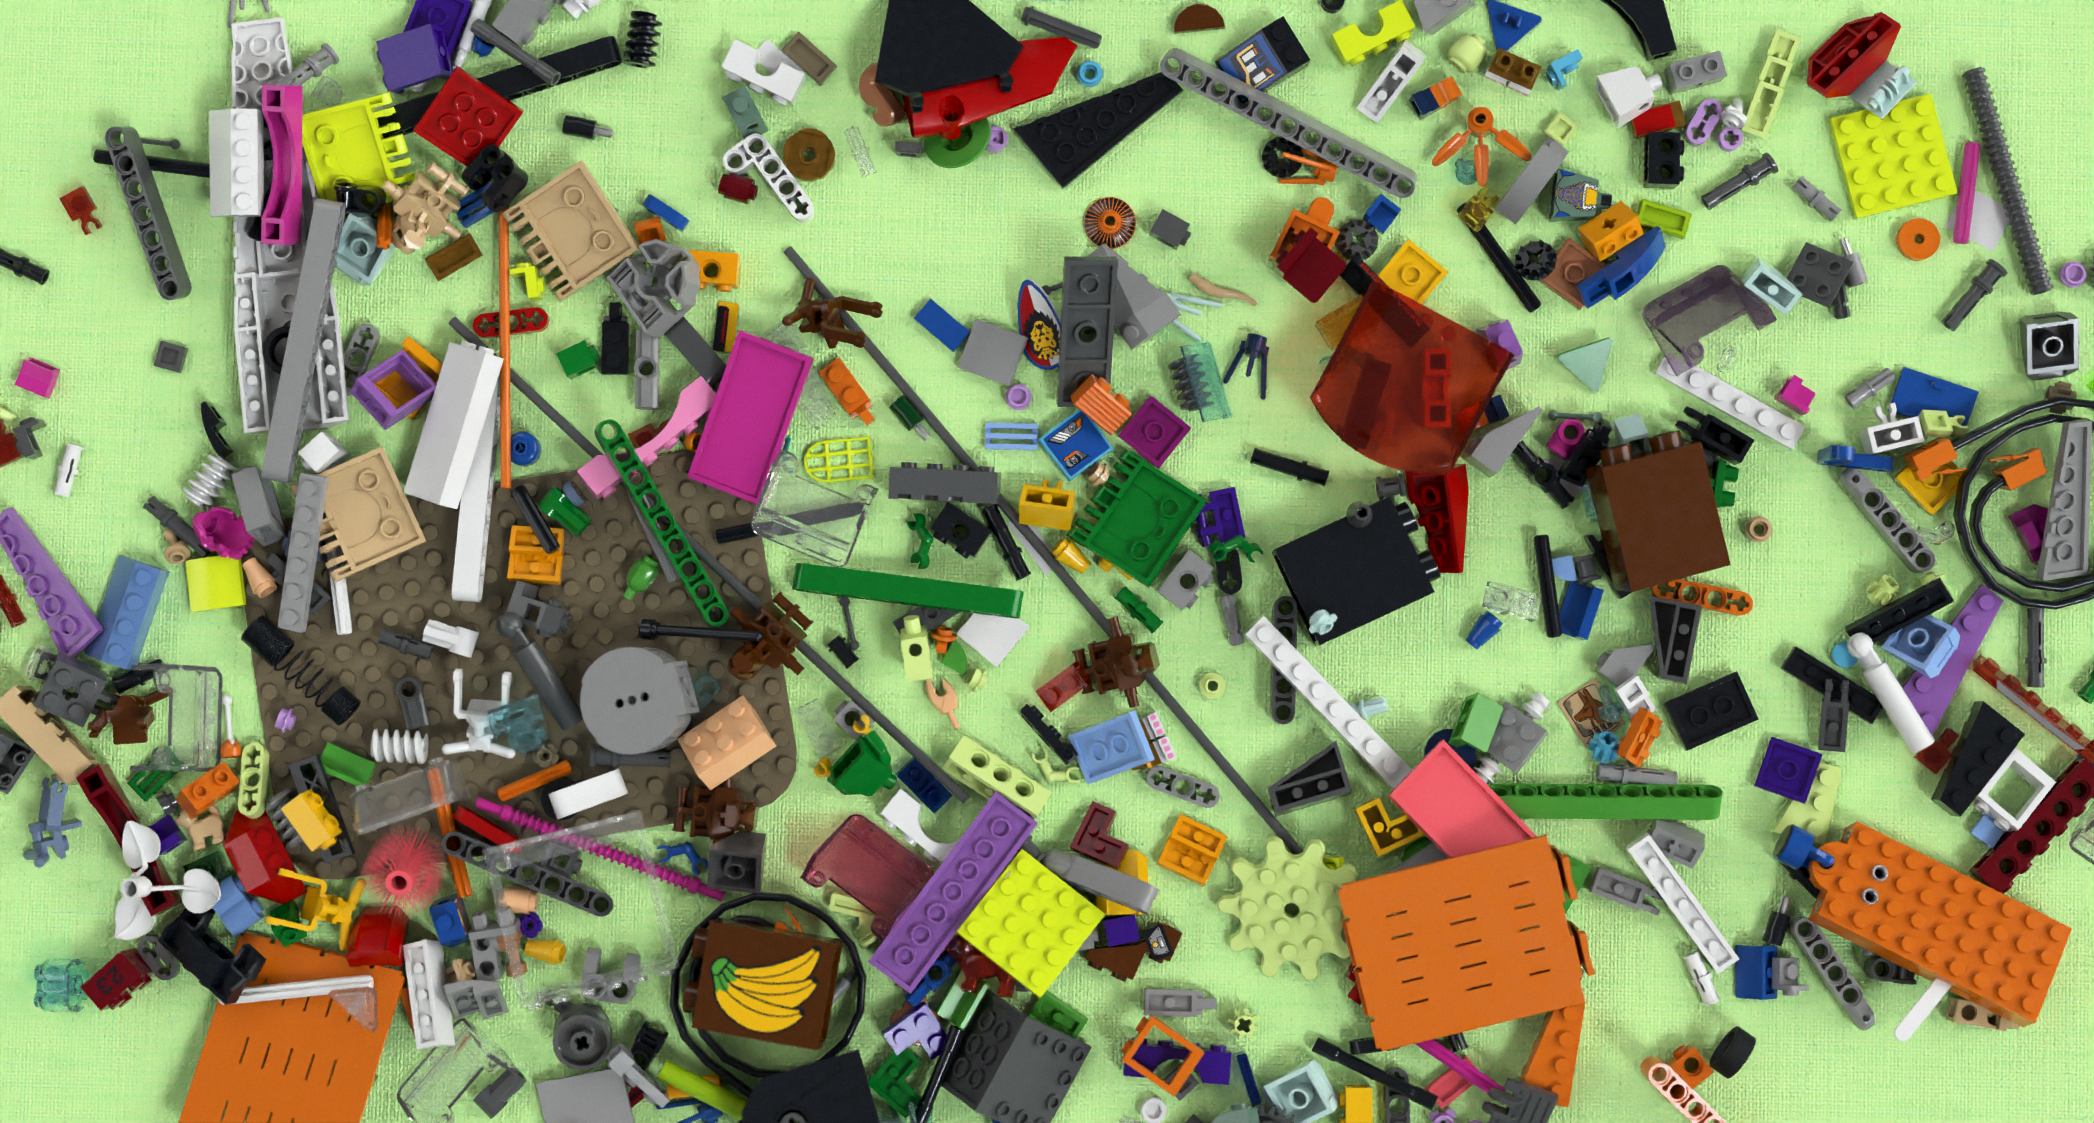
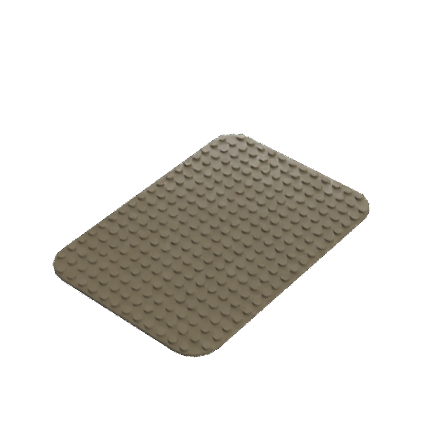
(418, 587)

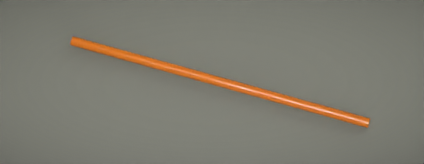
(504, 344)

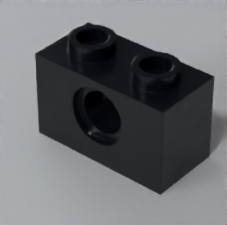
(976, 532)

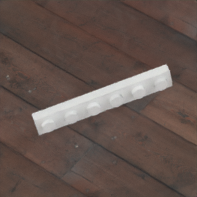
(1734, 403)
(1682, 903)

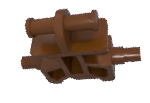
(778, 638)
(1118, 662)
(715, 811)

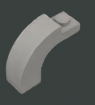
(1532, 180)

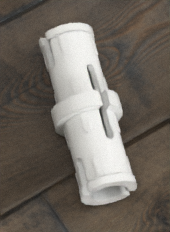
(67, 470)
(1701, 978)

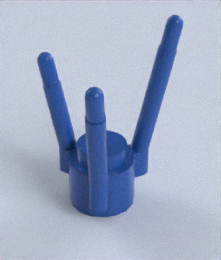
(705, 1111)

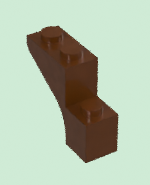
(1126, 958)

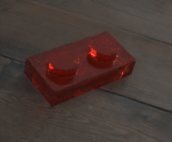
(1063, 686)

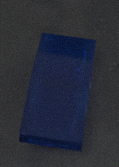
(924, 785)

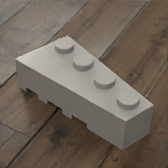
(522, 17)

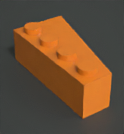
(1555, 1052)

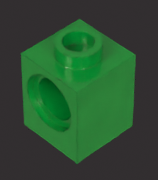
(578, 359)

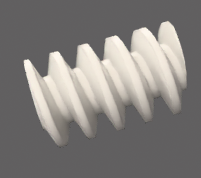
(209, 480)
(399, 747)

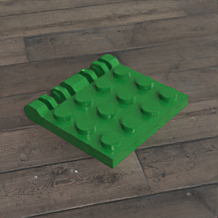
(1140, 521)

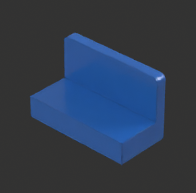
(1579, 610)
(1754, 972)

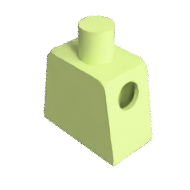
(916, 649)

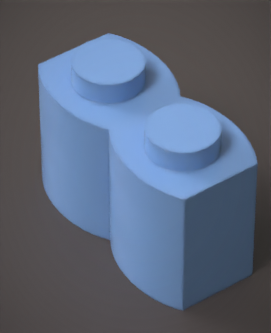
(236, 907)

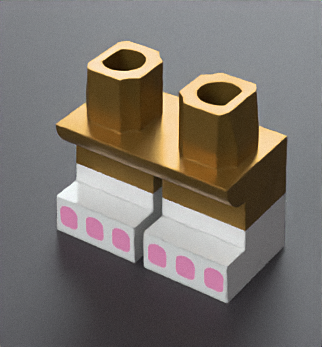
(1511, 67)
(1161, 748)

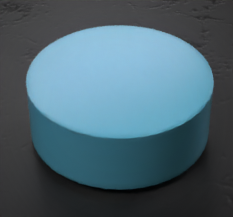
(1841, 656)

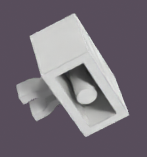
(1891, 434)

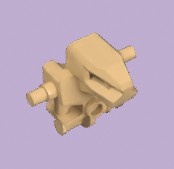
(424, 208)

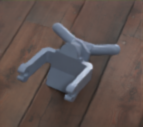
(50, 819)

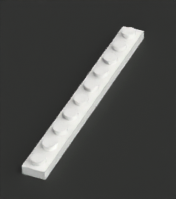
(1327, 702)

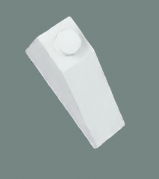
(1391, 81)

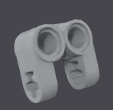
(592, 968)

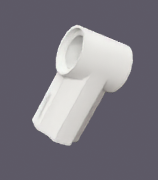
(456, 639)

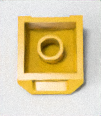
(1134, 865)

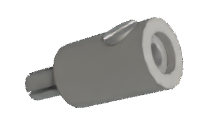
(1857, 273)

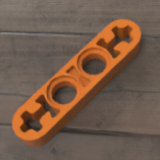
(1702, 592)

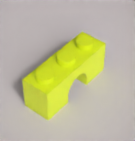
(1354, 46)

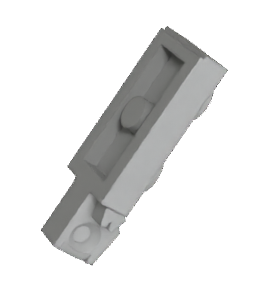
(1176, 1002)

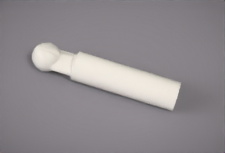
(1890, 694)

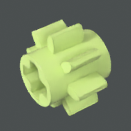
(1882, 590)
(1245, 1016)

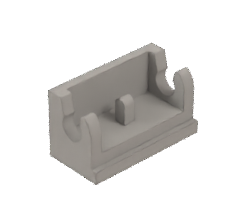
(1678, 841)

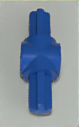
(944, 964)

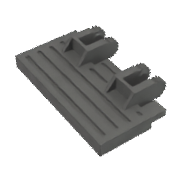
(1525, 1105)

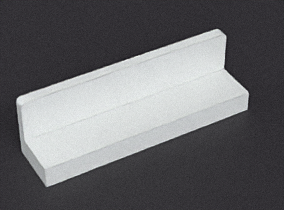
(427, 994)

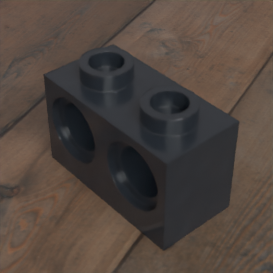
(1655, 159)

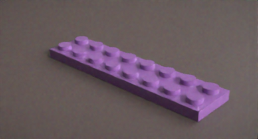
(953, 892)

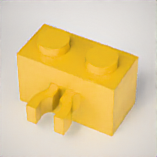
(1047, 506)

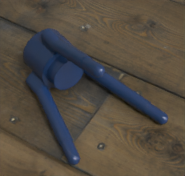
(1255, 347)

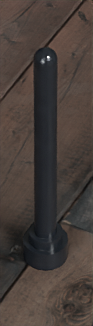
(651, 629)

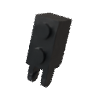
(1717, 436)

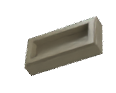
(809, 58)

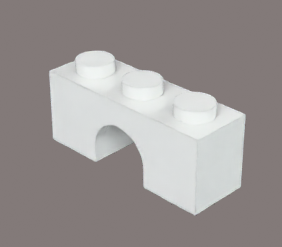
(782, 85)

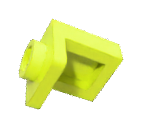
(534, 283)

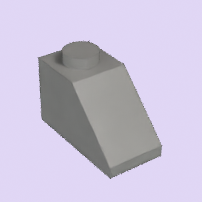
(1622, 663)

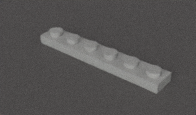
(302, 552)

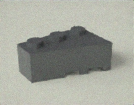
(1675, 636)
(1313, 783)

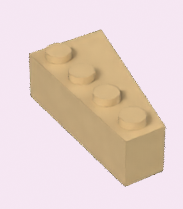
(46, 735)

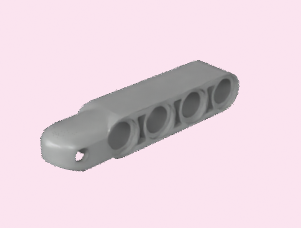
(1857, 490)
(1101, 880)
(1857, 1005)

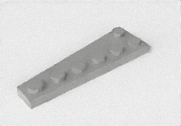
(2067, 521)

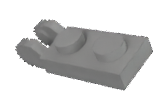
(1622, 890)

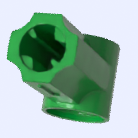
(559, 507)

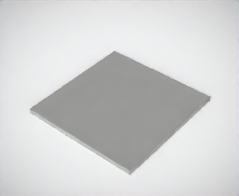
(586, 1098)

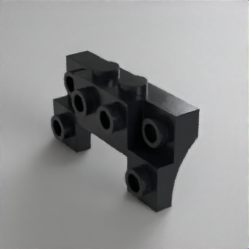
(208, 958)

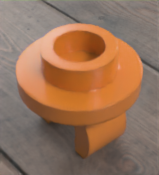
(943, 636)

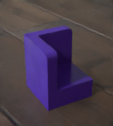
(168, 833)
(1121, 930)

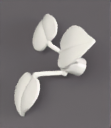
(132, 917)

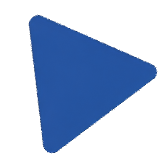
(1509, 23)

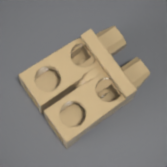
(1972, 1014)

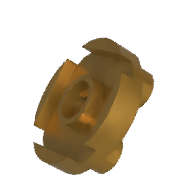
(801, 142)

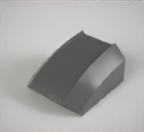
(2050, 344)

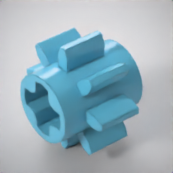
(1604, 747)

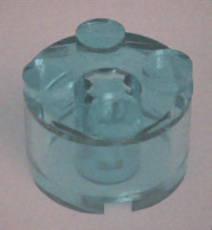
(60, 985)

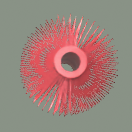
(404, 871)

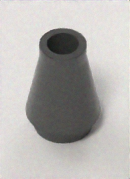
(1354, 519)

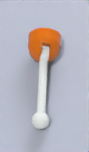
(230, 748)

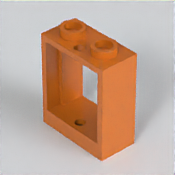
(1184, 1069)

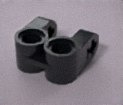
(507, 177)

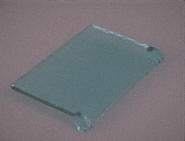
(1206, 382)

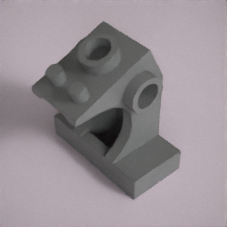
(551, 618)

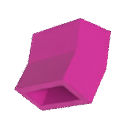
(37, 377)

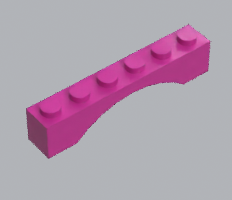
(283, 210)

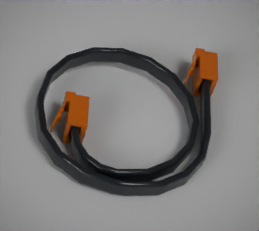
(694, 975)

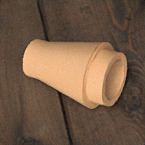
(260, 579)

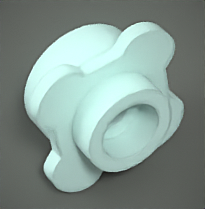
(1321, 622)

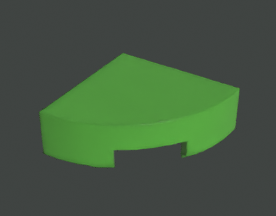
(956, 658)

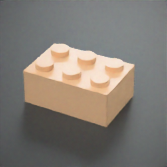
(726, 742)

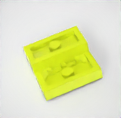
(215, 583)

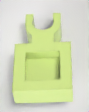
(1938, 424)

